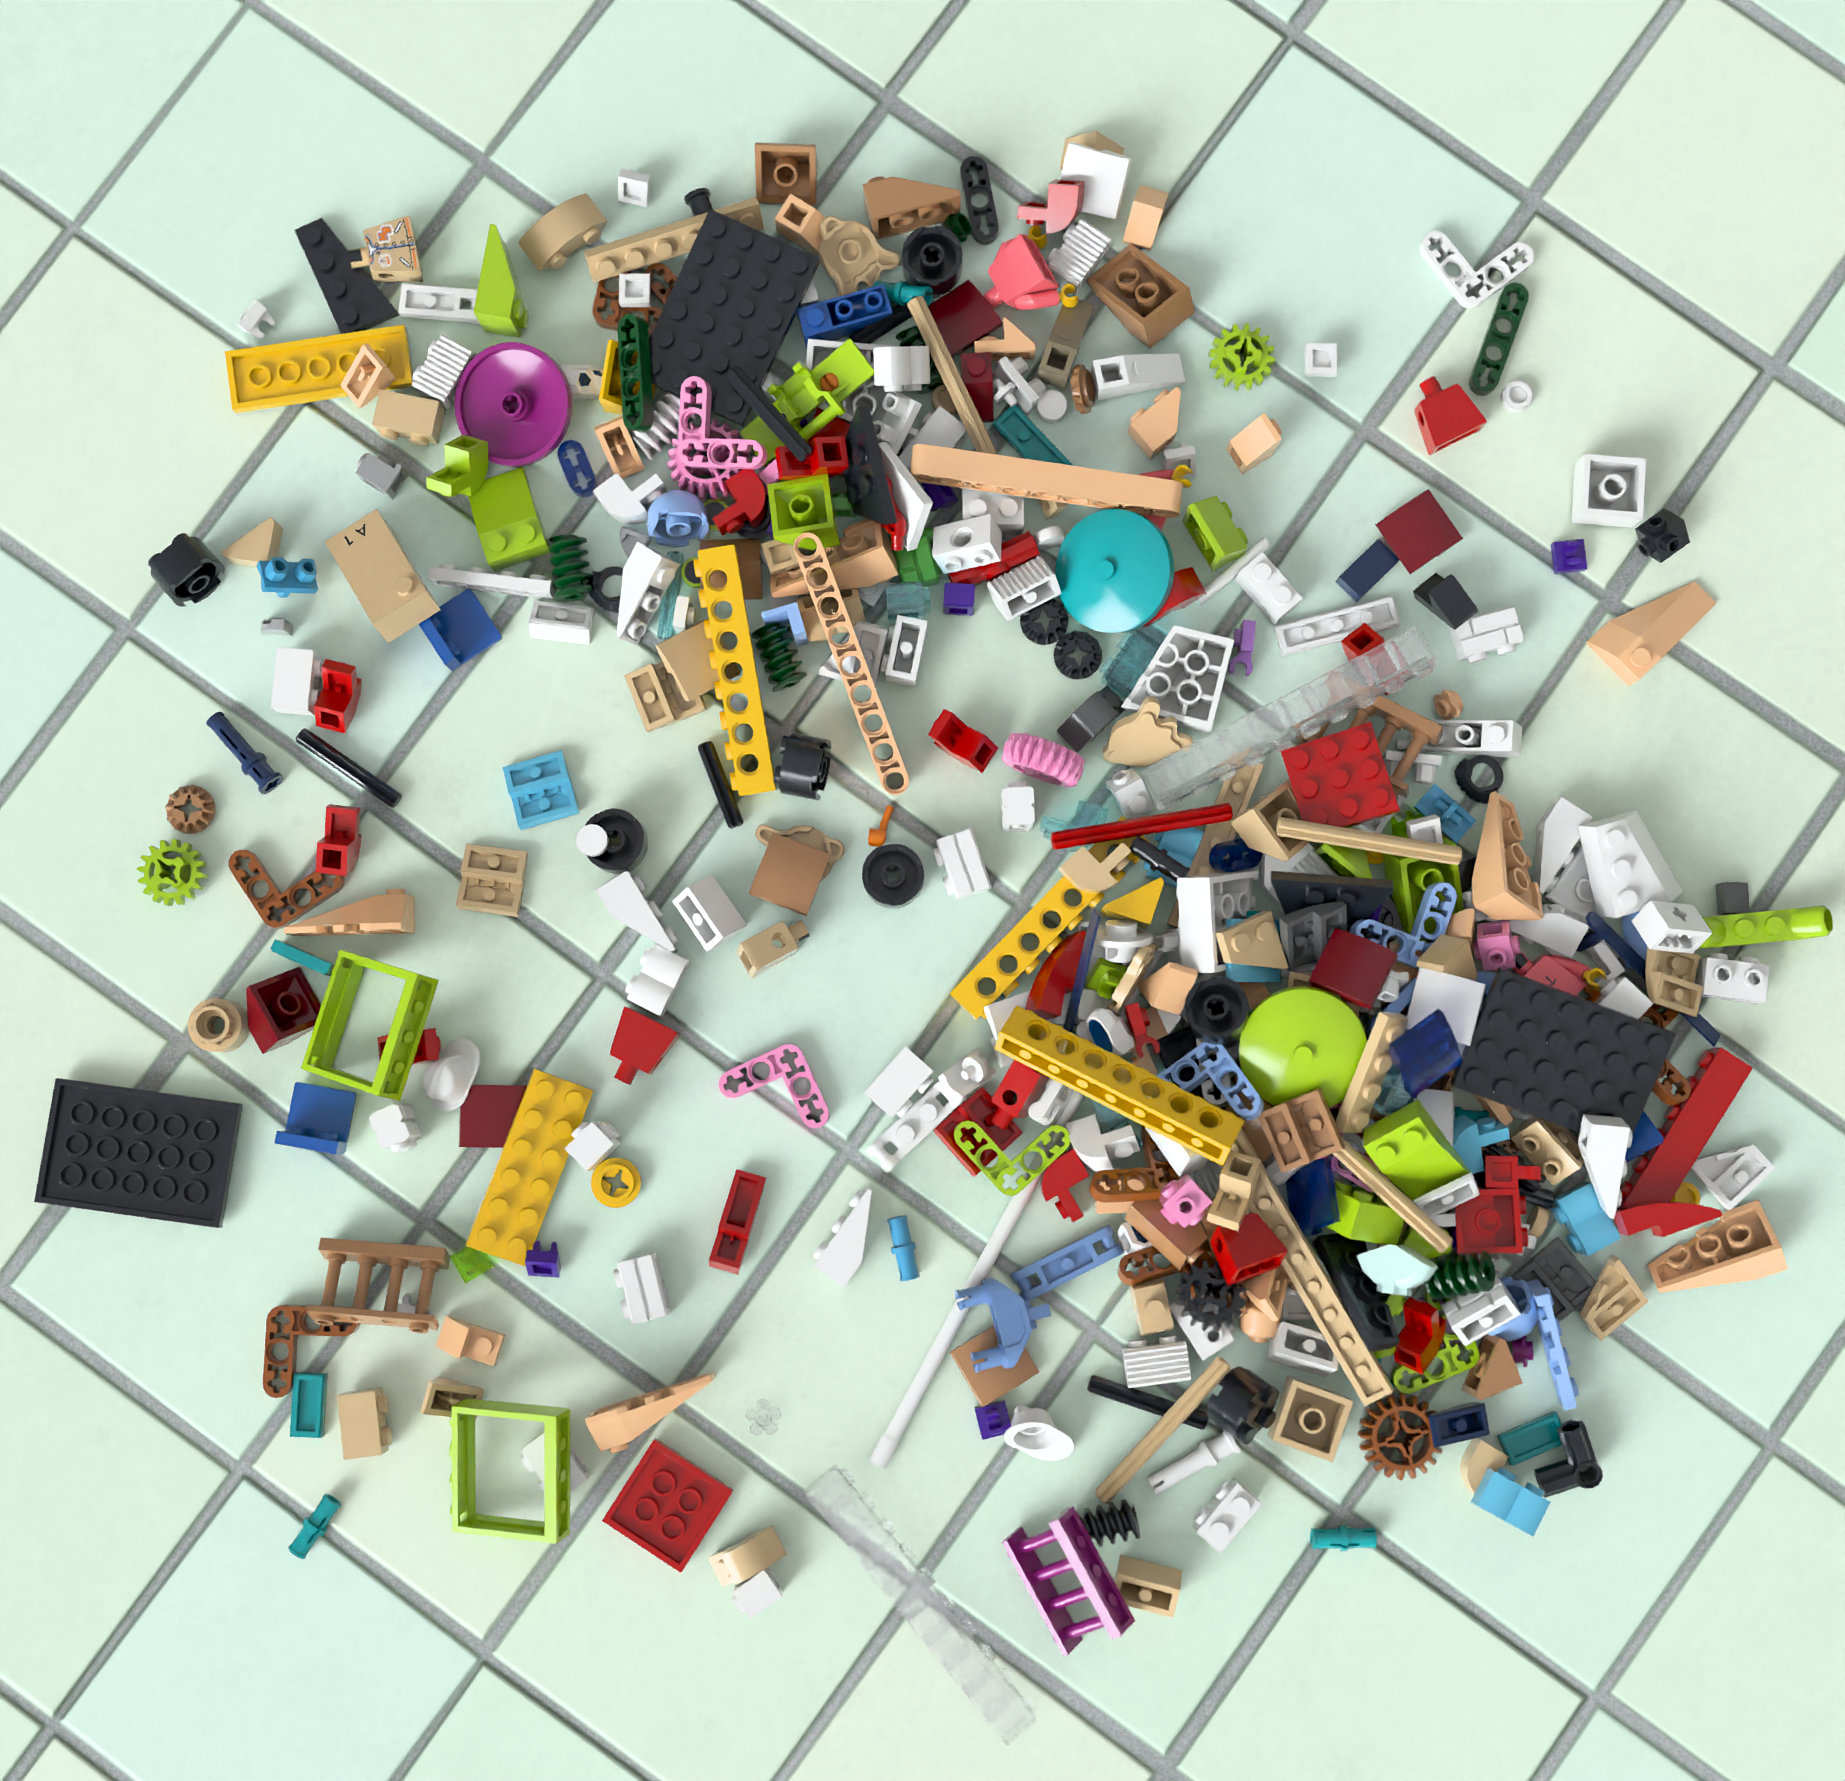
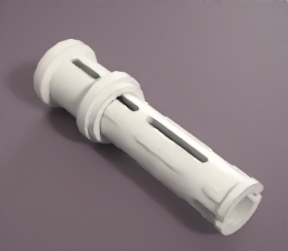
(1207, 1454)

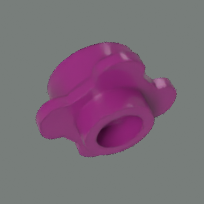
(1523, 1351)

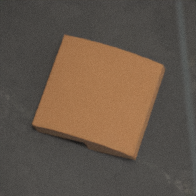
(789, 874)
(1301, 1130)
(995, 1381)

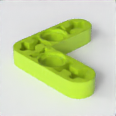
(1004, 1164)
(1447, 1353)

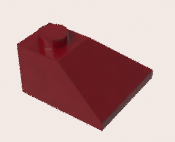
(281, 1009)

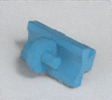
(288, 577)
(1453, 818)

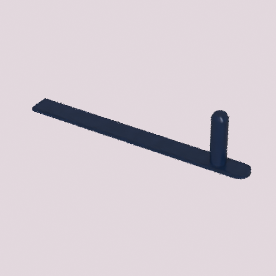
(1603, 931)
(1082, 971)

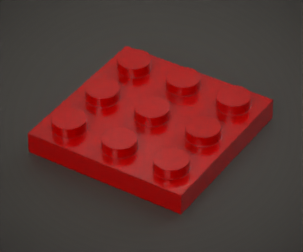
(1341, 778)
(667, 1505)

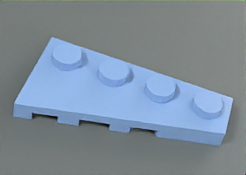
(1556, 1355)

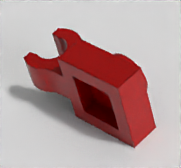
(1137, 1021)
(1505, 1172)

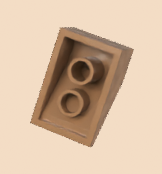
(904, 205)
(1142, 295)

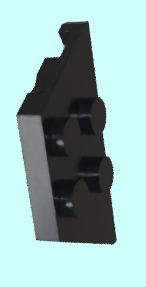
(865, 475)
(1306, 890)

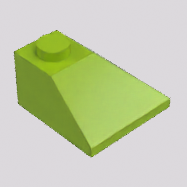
(801, 508)
(1345, 860)

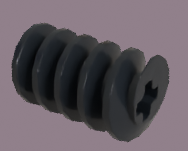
(1111, 1523)

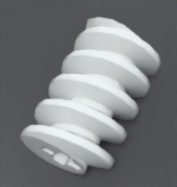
(663, 423)

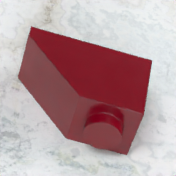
(977, 377)

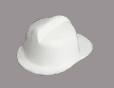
(452, 1075)
(1036, 1435)

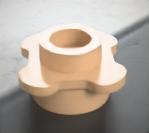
(1448, 704)

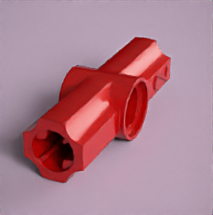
(1013, 553)

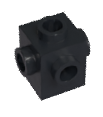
(1662, 535)

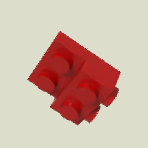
(1492, 1223)

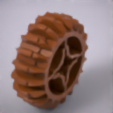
(1388, 1438)

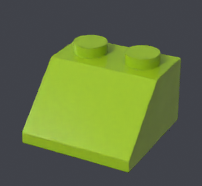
(1214, 532)

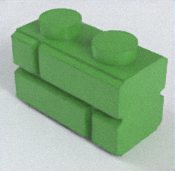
(918, 563)

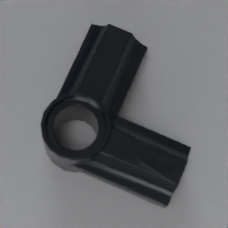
(1565, 1473)

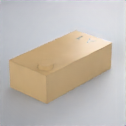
(382, 576)

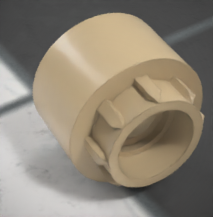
(202, 1025)

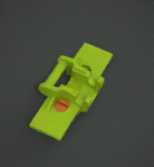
(803, 392)

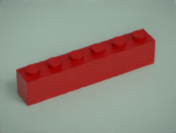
(1687, 1128)

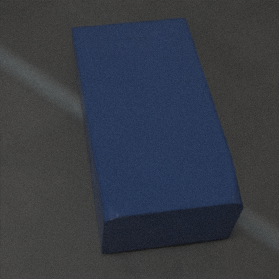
(1367, 570)
(1459, 1424)

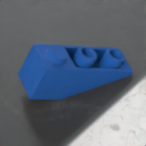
(843, 314)

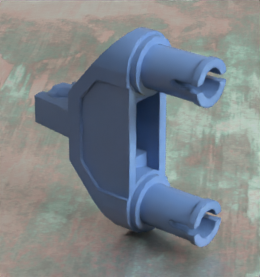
(1011, 1318)

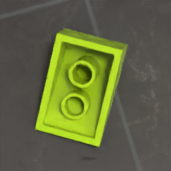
(498, 297)
(508, 520)
(1411, 880)
(1413, 1151)

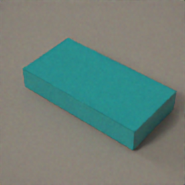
(302, 957)
(308, 1405)
(1531, 1438)

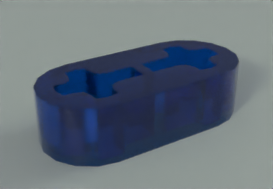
(583, 465)
(1235, 861)

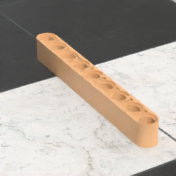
(1045, 480)
(862, 675)

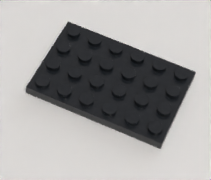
(729, 311)
(1560, 1054)
(138, 1153)

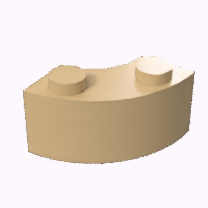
(563, 232)

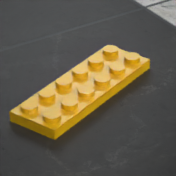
(311, 368)
(529, 1167)

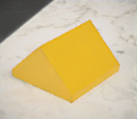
(610, 391)
(1136, 905)

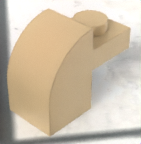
(1091, 876)
(1235, 1190)
(1476, 1460)
(748, 1556)

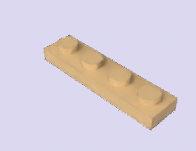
(1370, 1073)

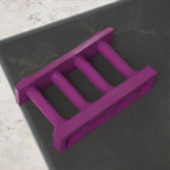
(1090, 1570)

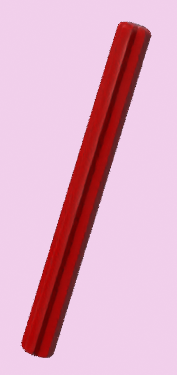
(1141, 826)

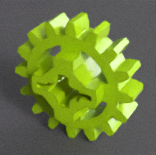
(1253, 357)
(162, 879)

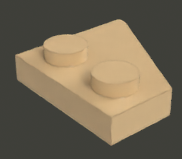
(1252, 942)
(1612, 1299)

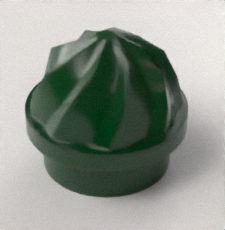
(958, 225)

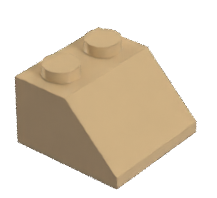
(1259, 823)

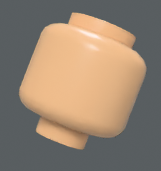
(1258, 1324)

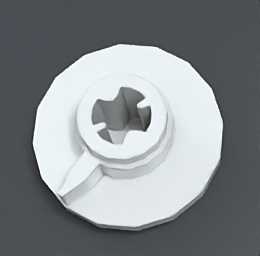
(1122, 940)

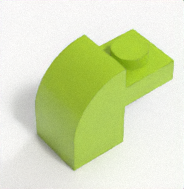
(464, 467)

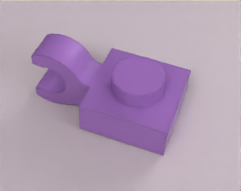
(1244, 641)

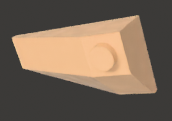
(857, 562)
(1645, 634)
(1500, 872)
(374, 915)
(1727, 1252)
(624, 1421)

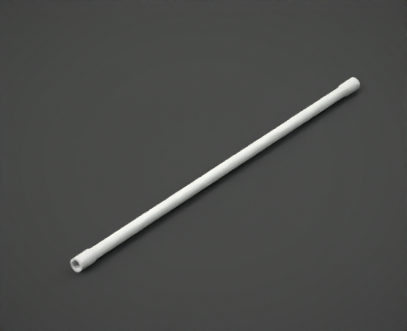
(889, 1440)

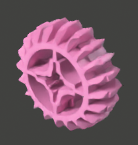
(684, 473)
(1043, 759)

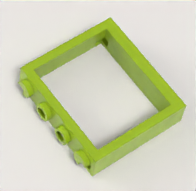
(402, 1037)
(556, 1472)

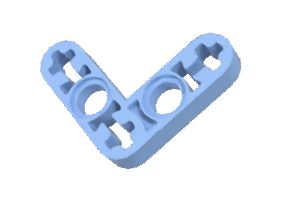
(1410, 942)
(1216, 1071)

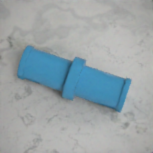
(903, 1248)

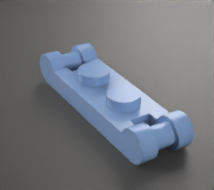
(1066, 1263)

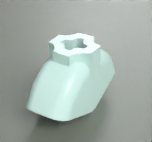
(1396, 1268)

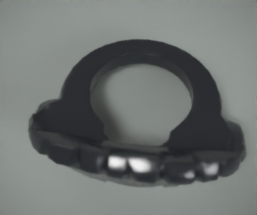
(596, 581)
(1463, 776)

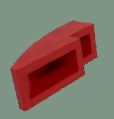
(1056, 977)
(1662, 1217)
(737, 1222)

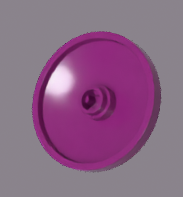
(514, 402)

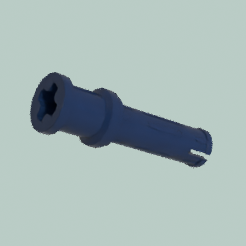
(252, 762)

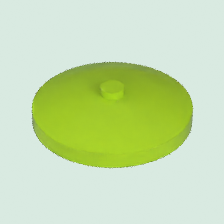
(1301, 1044)

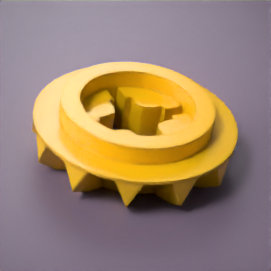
(602, 1188)

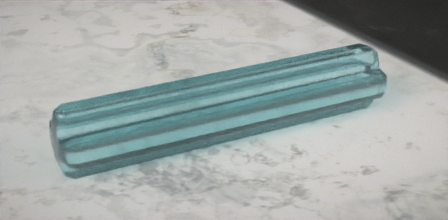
(668, 602)

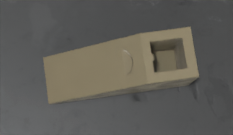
(1064, 344)

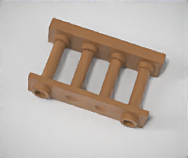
(1395, 718)
(367, 1255)

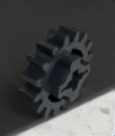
(1208, 1309)

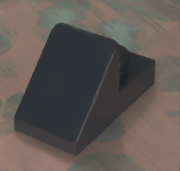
(1446, 599)

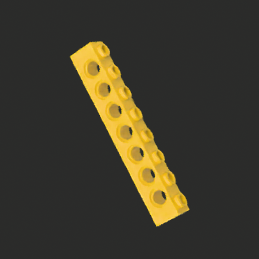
(726, 561)
(967, 991)
(1127, 1097)

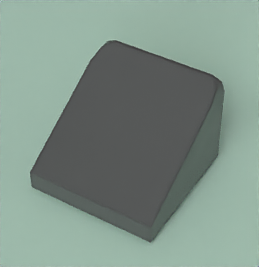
(1732, 898)

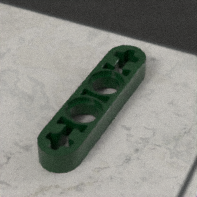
(633, 337)
(1496, 338)

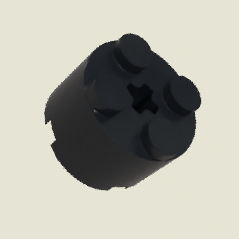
(929, 245)
(186, 570)
(803, 766)
(633, 845)
(891, 858)
(1212, 997)
(1243, 1404)

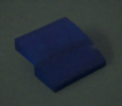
(1425, 1053)
(1313, 1197)

